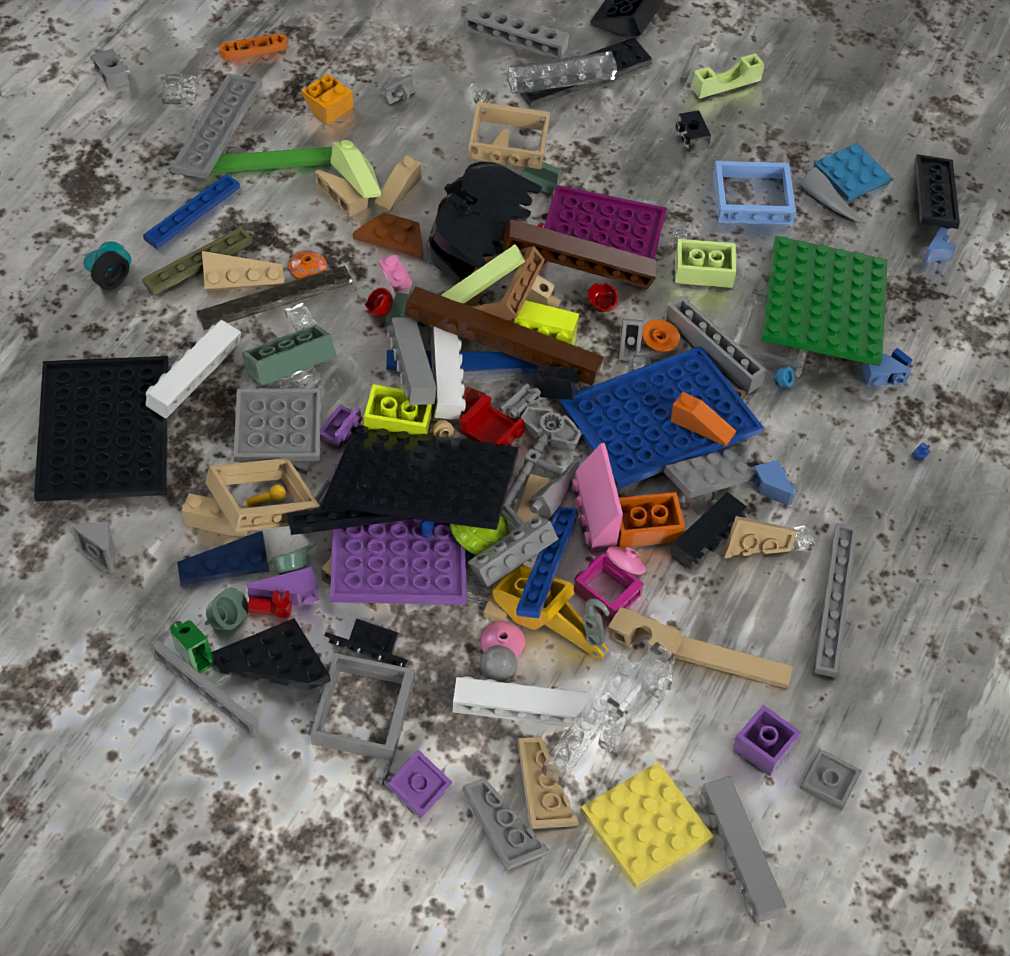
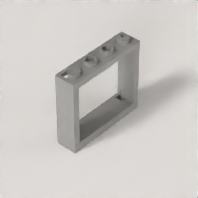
(370, 669)

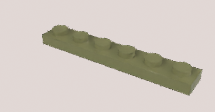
(193, 262)

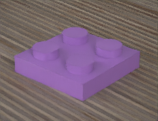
(419, 783)

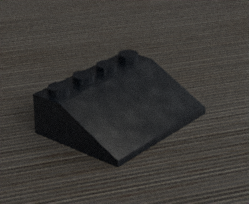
(626, 16)

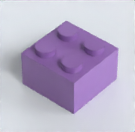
(766, 740)

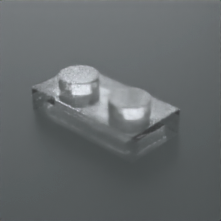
(300, 316)

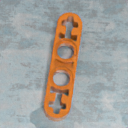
(228, 52)

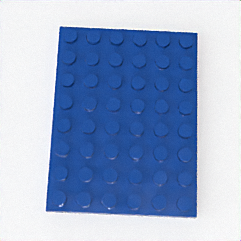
(636, 413)

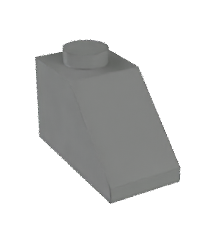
(630, 337)

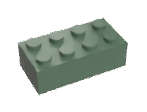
(289, 355)

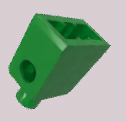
(187, 637)

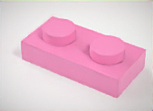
(395, 273)

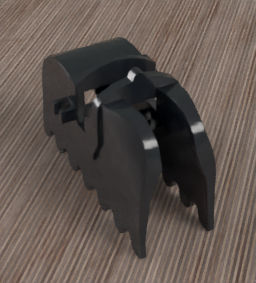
(475, 216)

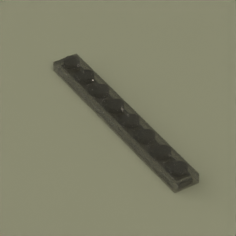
(274, 297)

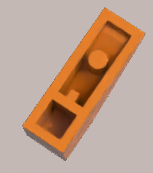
(701, 419)

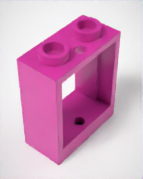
(633, 586)

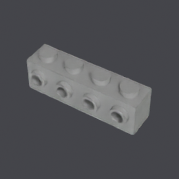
(512, 550)

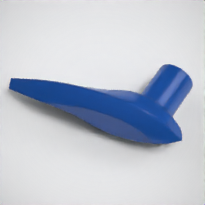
(427, 528)

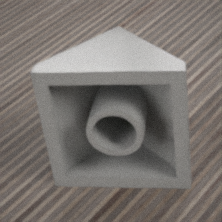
(96, 543)

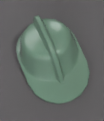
(291, 561)
(227, 609)

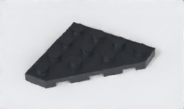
(274, 654)

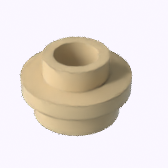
(443, 428)

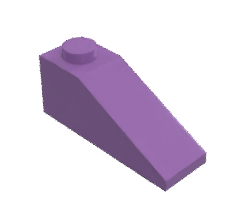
(299, 583)

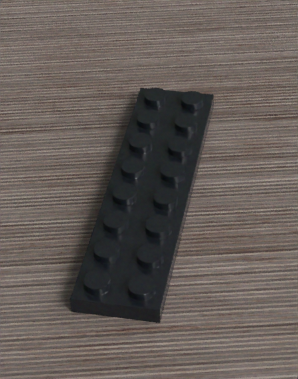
(628, 57)

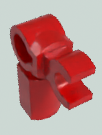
(279, 605)

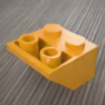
(328, 98)

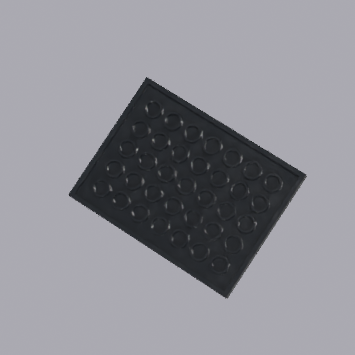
(99, 432)
(423, 477)

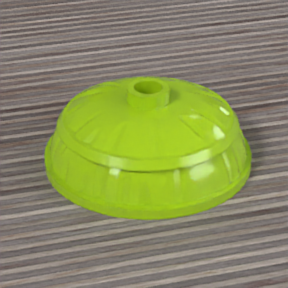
(479, 539)

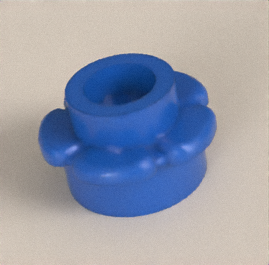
(921, 451)

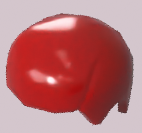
(602, 297)
(379, 302)

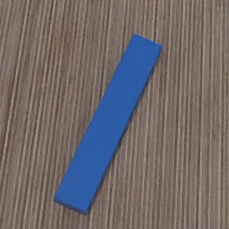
(191, 211)

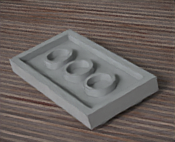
(709, 473)

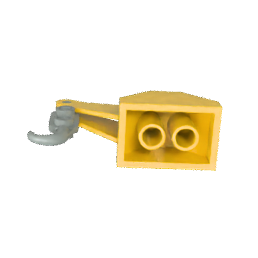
(556, 613)

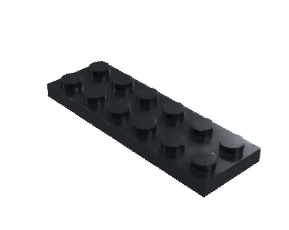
(937, 192)

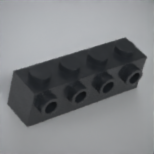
(708, 531)

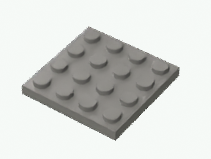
(277, 424)

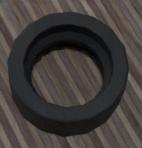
(103, 265)

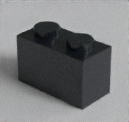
(556, 381)

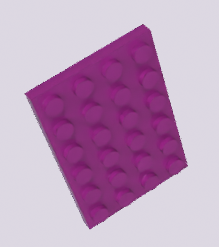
(607, 220)

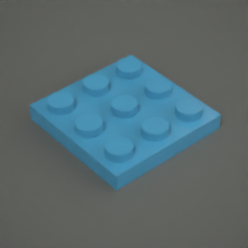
(852, 172)

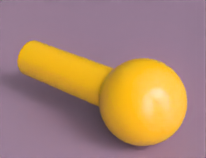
(276, 493)

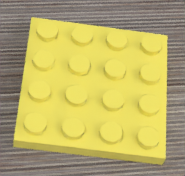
(646, 824)

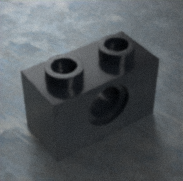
(693, 131)

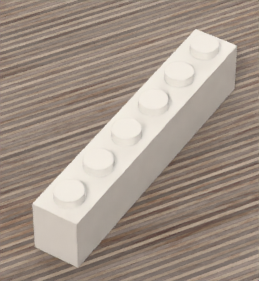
(192, 368)
(447, 374)
(518, 701)

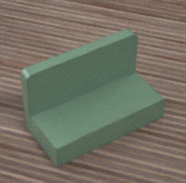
(547, 177)
(398, 307)

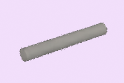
(689, 64)

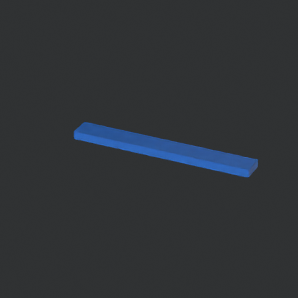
(477, 361)
(546, 565)

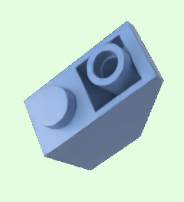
(888, 373)
(773, 482)

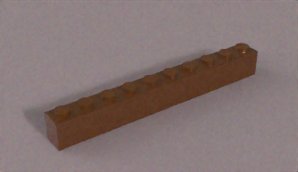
(501, 334)

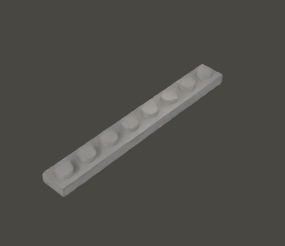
(836, 600)

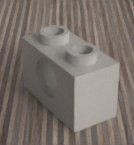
(111, 69)

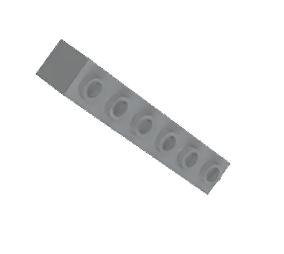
(516, 31)

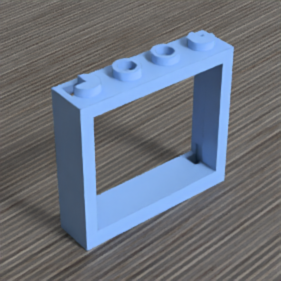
(753, 213)

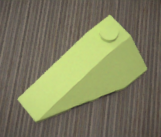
(355, 168)

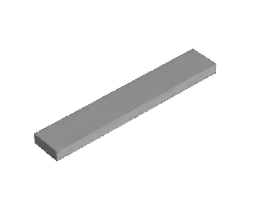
(205, 688)

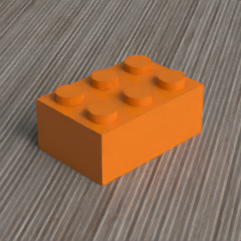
(650, 520)

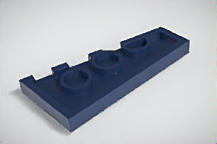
(226, 561)

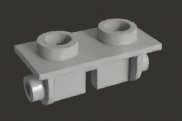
(519, 401)

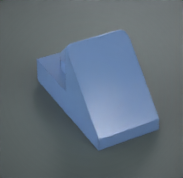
(940, 248)

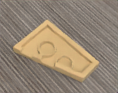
(756, 536)

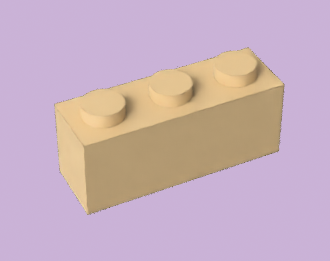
(207, 515)

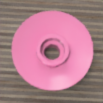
(626, 559)
(514, 637)

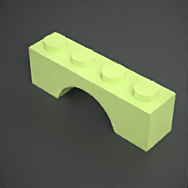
(746, 71)

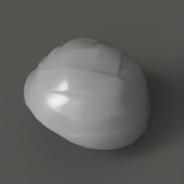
(498, 663)

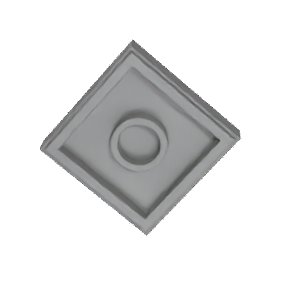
(830, 779)

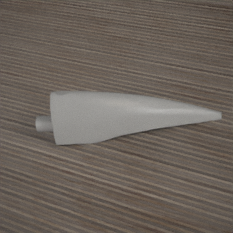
(821, 189)
(550, 497)

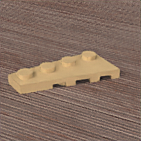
(233, 272)
(544, 798)

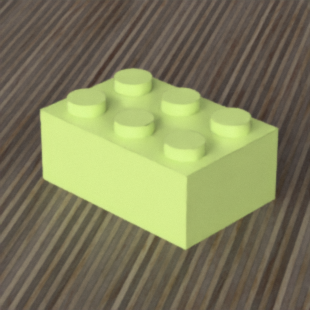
(705, 263)

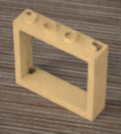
(513, 117)
(257, 471)

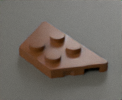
(393, 234)

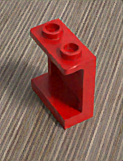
(488, 424)

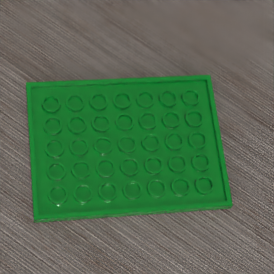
(826, 301)

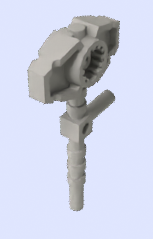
(545, 428)

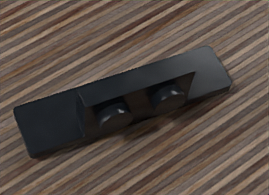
(371, 638)

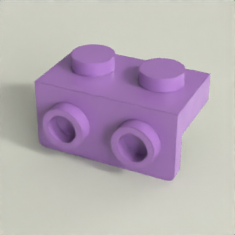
(340, 425)

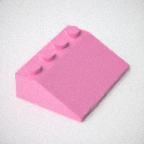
(598, 501)

